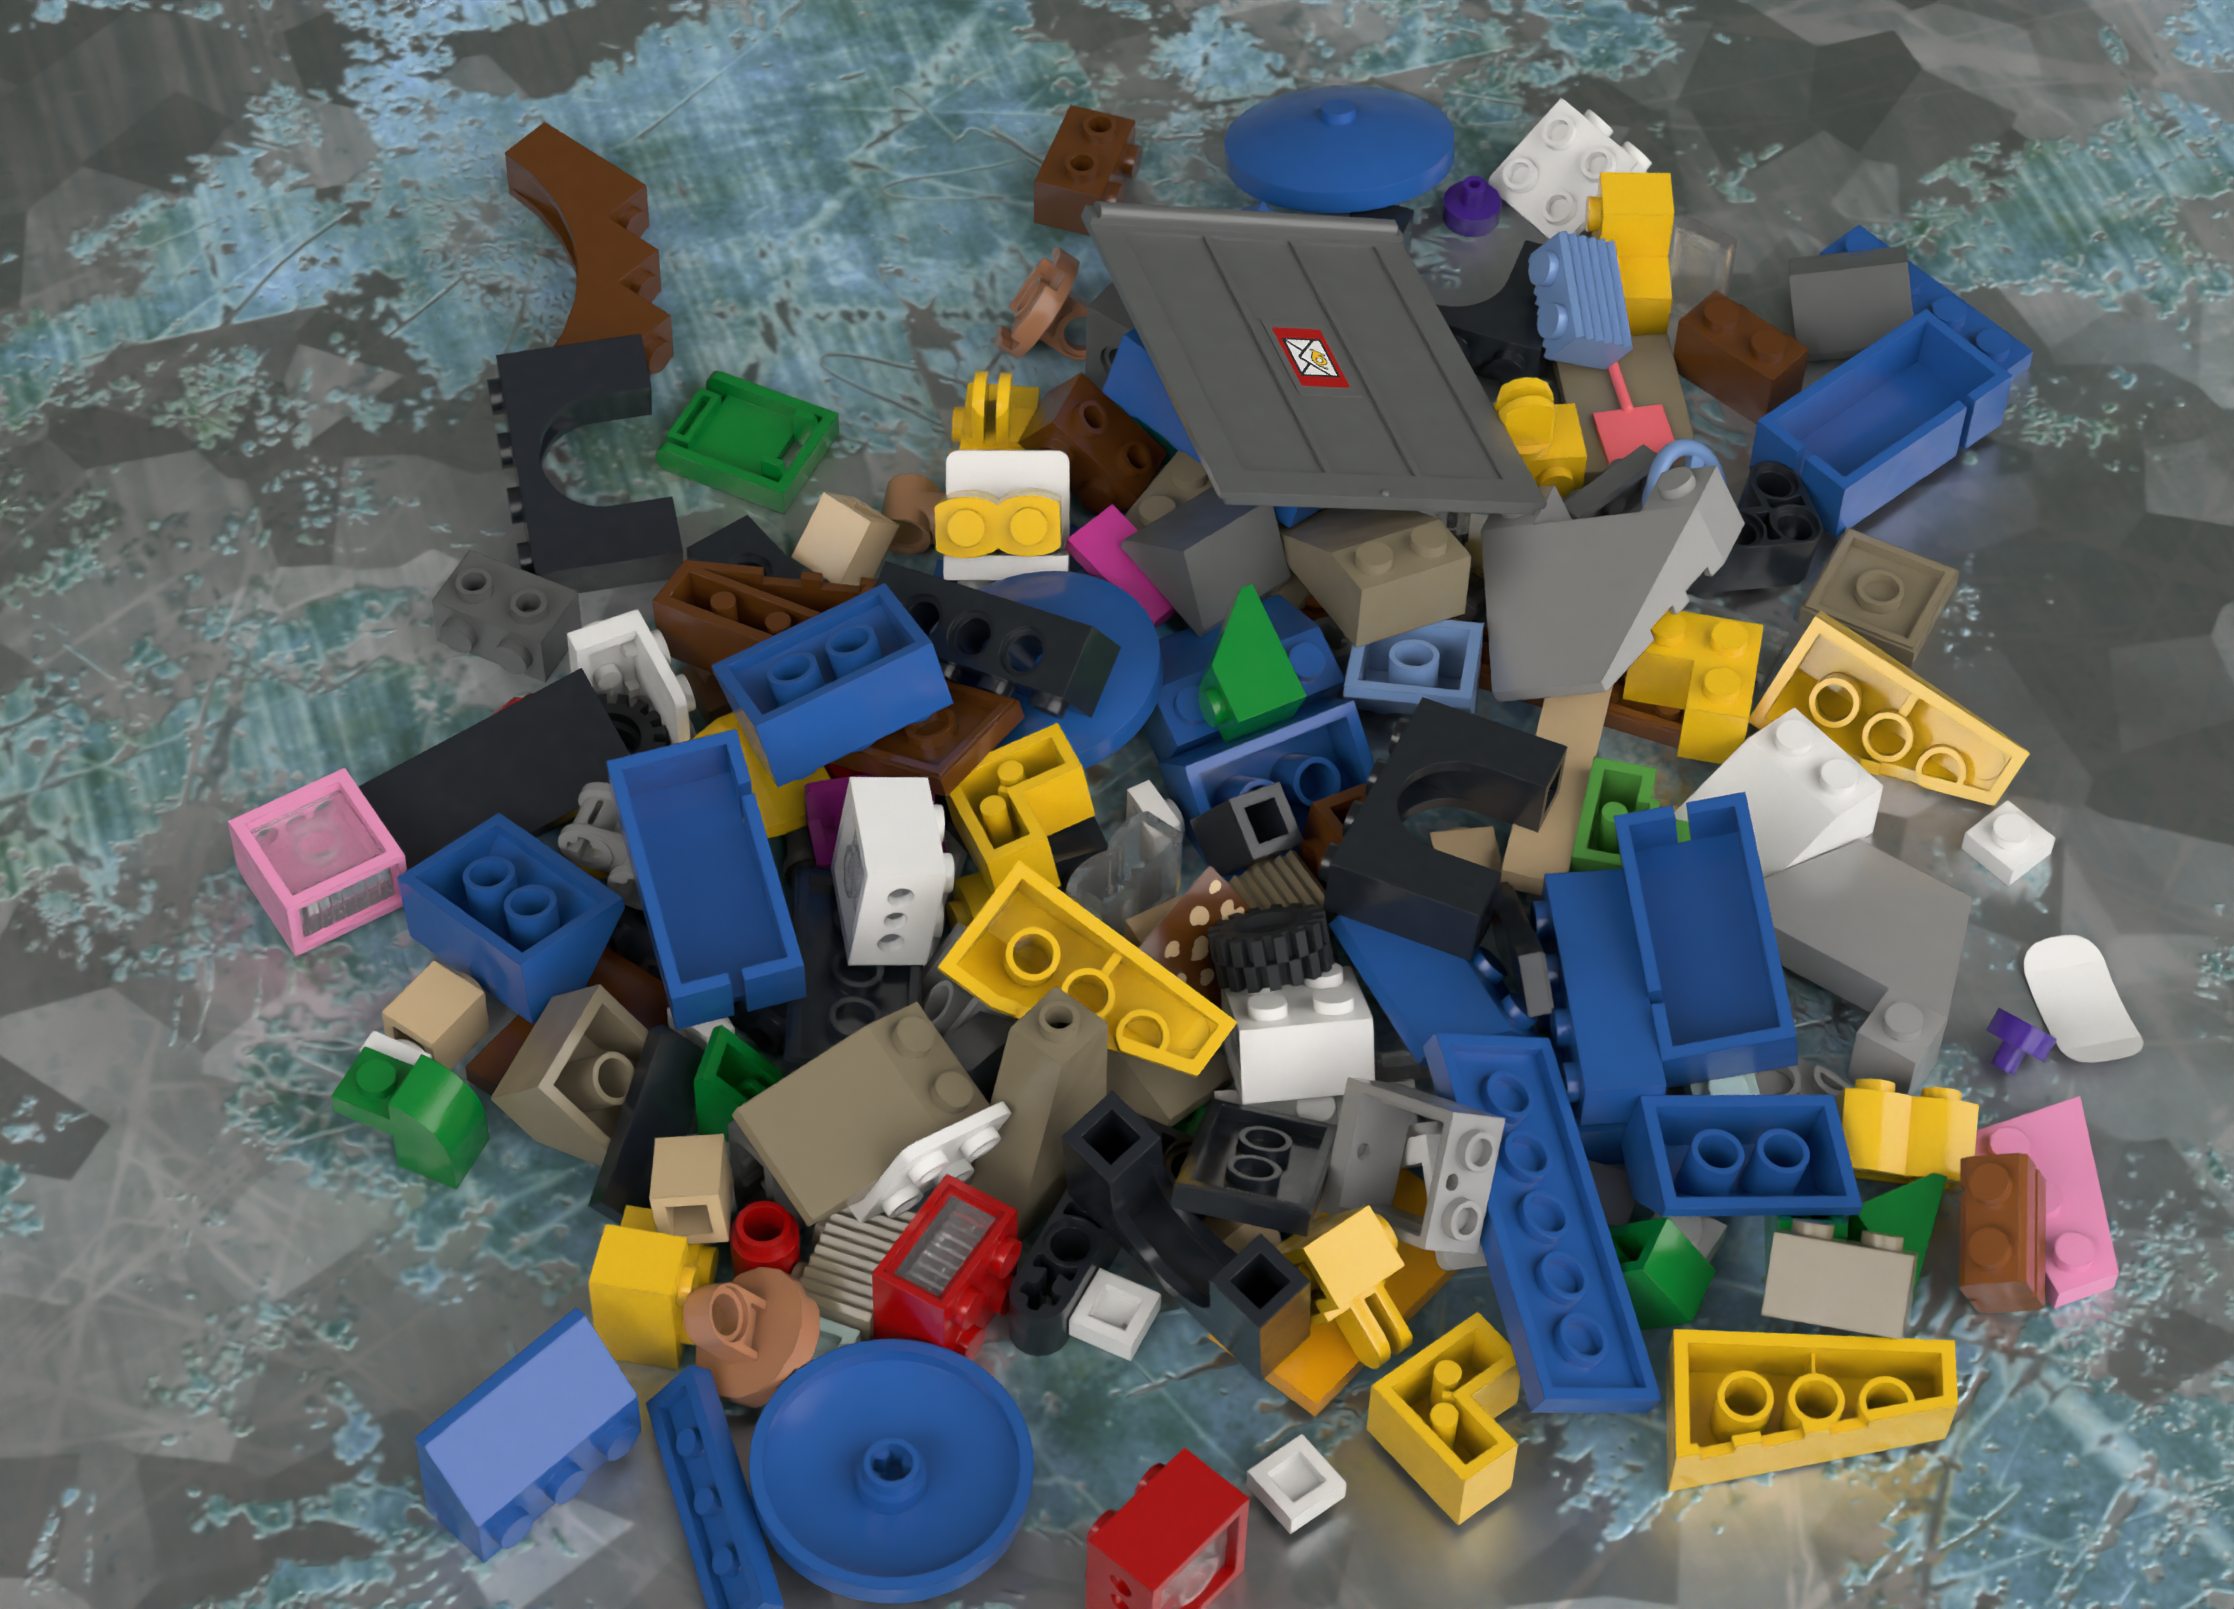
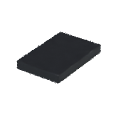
(1256, 1167)

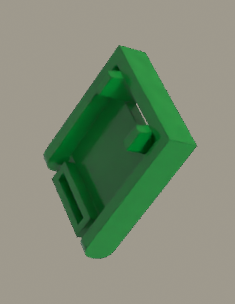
(743, 440)

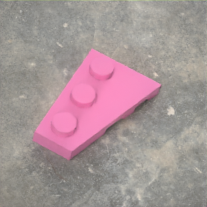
(2077, 1232)

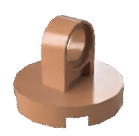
(1045, 308)
(752, 1332)

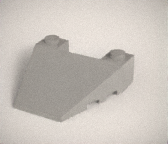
(1580, 595)
(1881, 942)

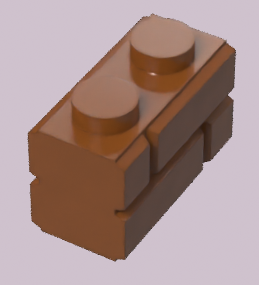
(2002, 1233)

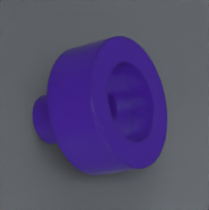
(1471, 207)
(2018, 1040)

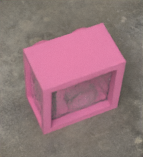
(319, 861)

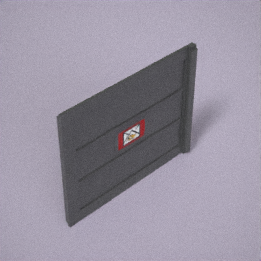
(1309, 361)

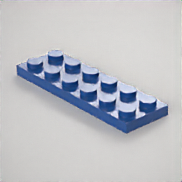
(1548, 1232)

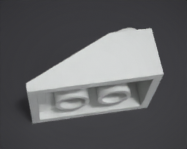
(1798, 790)

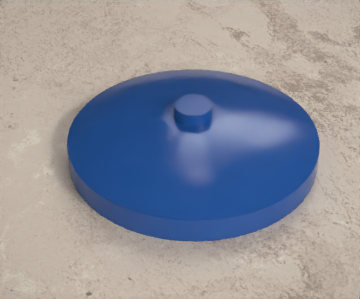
(1339, 149)
(1136, 674)
(891, 1471)

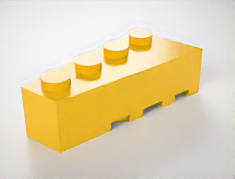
(1798, 1400)

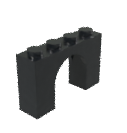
(1496, 334)
(543, 399)
(1437, 761)
(1244, 1299)

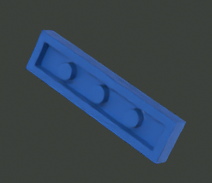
(1948, 307)
(712, 1494)

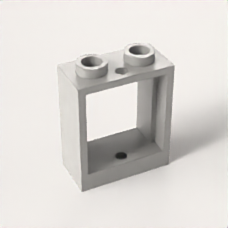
(1467, 1154)

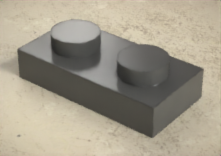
(1615, 490)

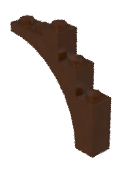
(599, 222)

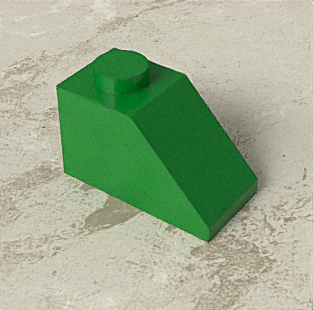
(1248, 673)
(1661, 1272)

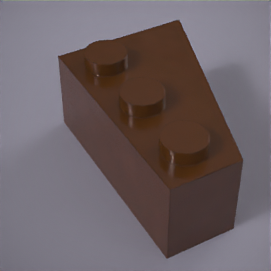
(725, 608)

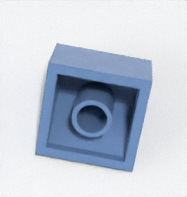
(1426, 662)

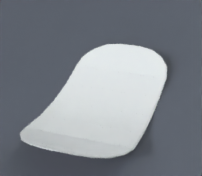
(2079, 1000)

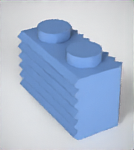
(1580, 301)

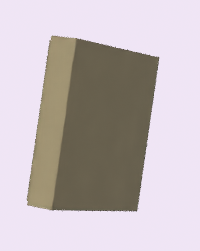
(1881, 593)

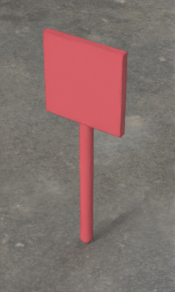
(1630, 427)

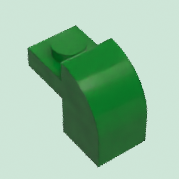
(426, 1108)

